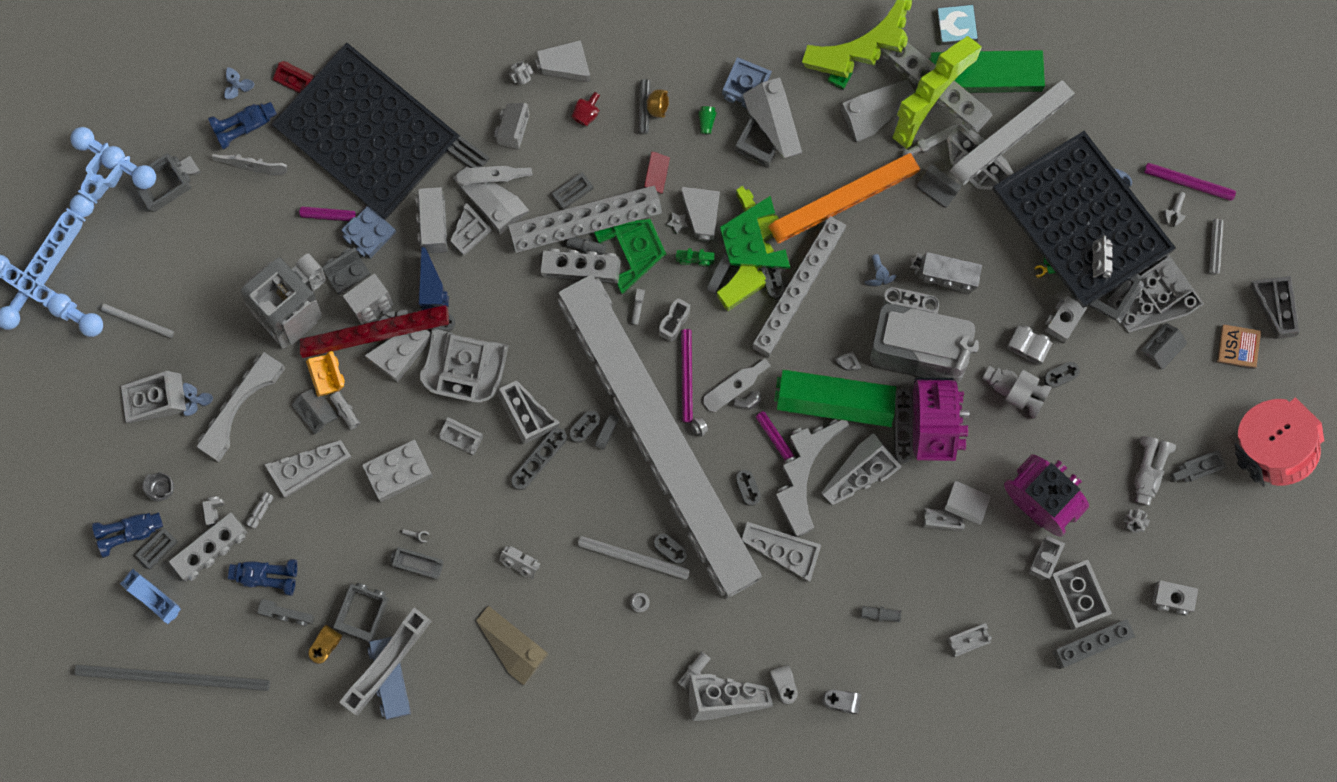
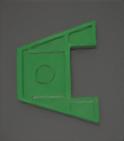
(745, 242)
(640, 247)

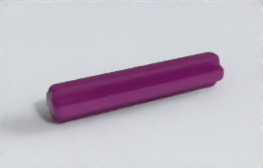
(328, 214)
(774, 435)

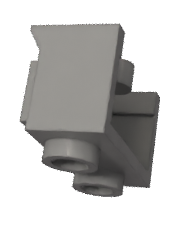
(1046, 558)

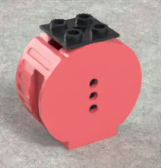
(1279, 442)

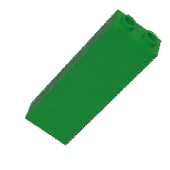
(1002, 72)
(835, 398)

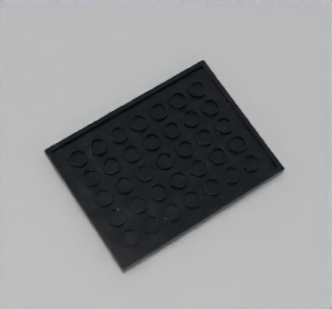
(366, 131)
(1072, 201)

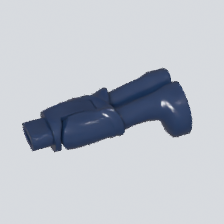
(251, 119)
(136, 528)
(255, 574)

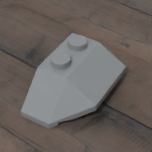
(963, 142)

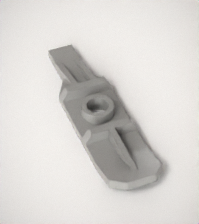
(251, 164)
(484, 174)
(726, 391)

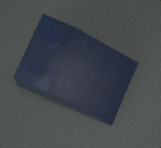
(431, 288)

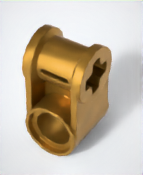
(326, 642)

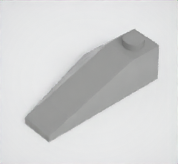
(874, 109)
(771, 110)
(495, 203)
(866, 465)
(720, 697)

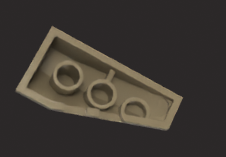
(514, 648)

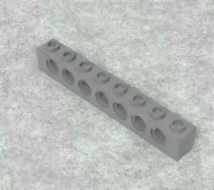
(974, 120)
(585, 219)
(799, 287)

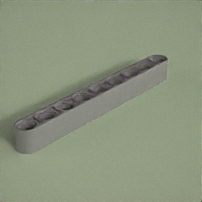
(1012, 132)

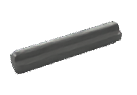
(643, 111)

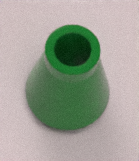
(706, 117)

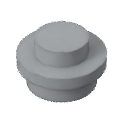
(699, 427)
(639, 602)

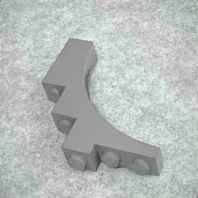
(793, 499)

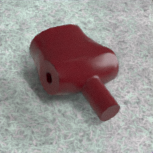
(586, 111)

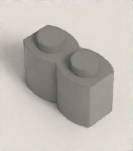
(677, 316)
(1029, 345)

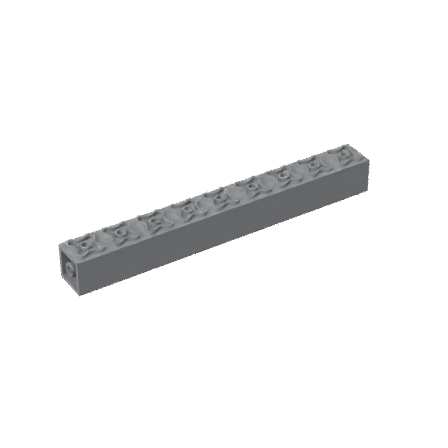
(658, 436)

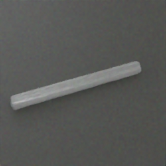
(633, 557)

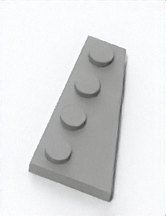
(299, 470)
(787, 550)

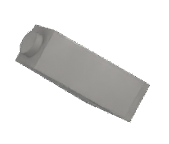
(564, 62)
(702, 211)

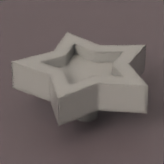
(678, 222)

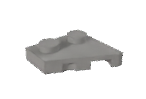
(469, 231)

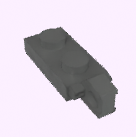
(1200, 467)

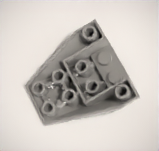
(1162, 298)

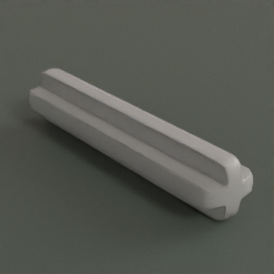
(1216, 246)

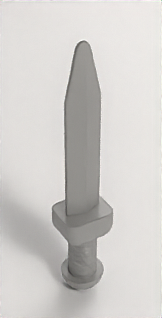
(924, 145)

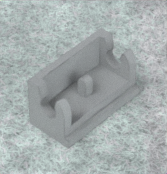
(461, 436)
(943, 520)
(969, 640)

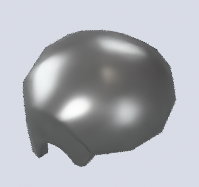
(158, 486)

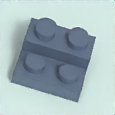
(742, 79)
(368, 232)

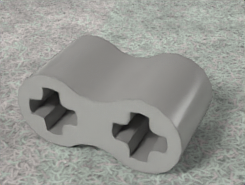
(1022, 389)

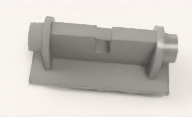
(1101, 250)
(511, 558)

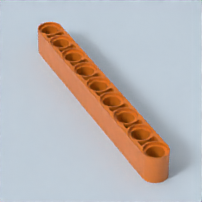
(844, 198)

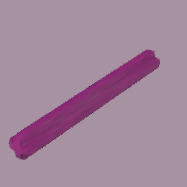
(1190, 181)
(687, 404)

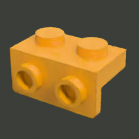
(325, 374)

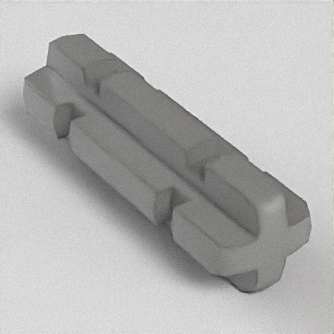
(259, 510)

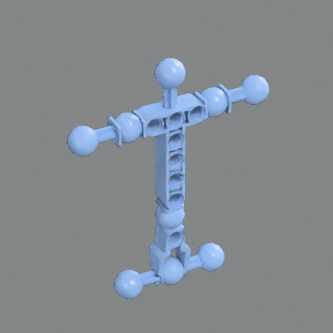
(80, 207)

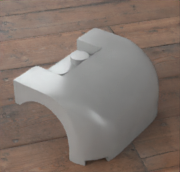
(463, 366)

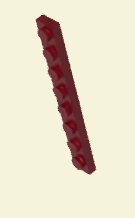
(374, 331)

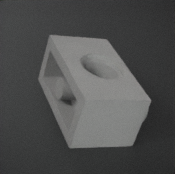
(1060, 329)
(1186, 595)

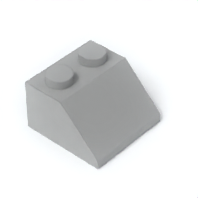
(513, 125)

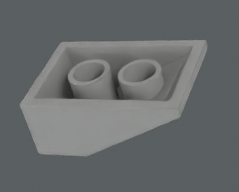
(153, 397)

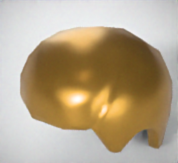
(658, 103)

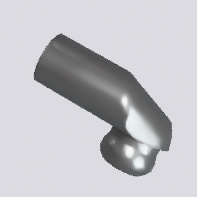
(750, 402)

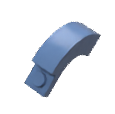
(151, 596)

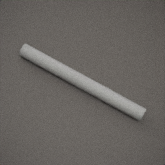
(138, 321)

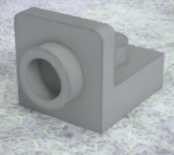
(211, 514)

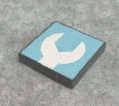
(956, 23)

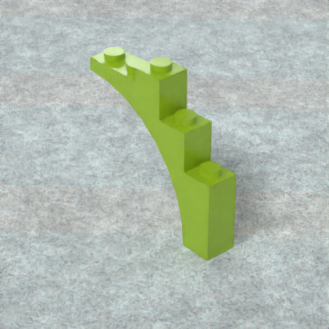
(866, 49)
(931, 87)
(747, 279)

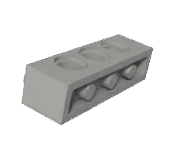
(551, 258)
(181, 561)

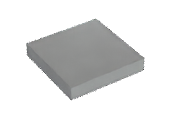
(967, 502)

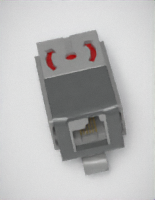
(285, 298)
(919, 339)

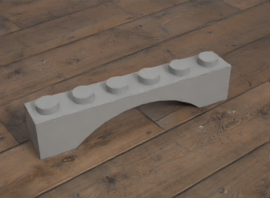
(217, 439)
(386, 662)

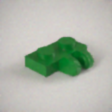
(686, 257)

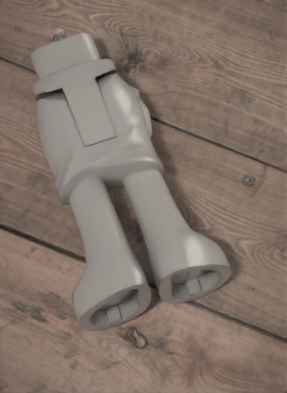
(1003, 382)
(1149, 479)

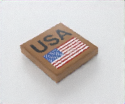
(1239, 346)

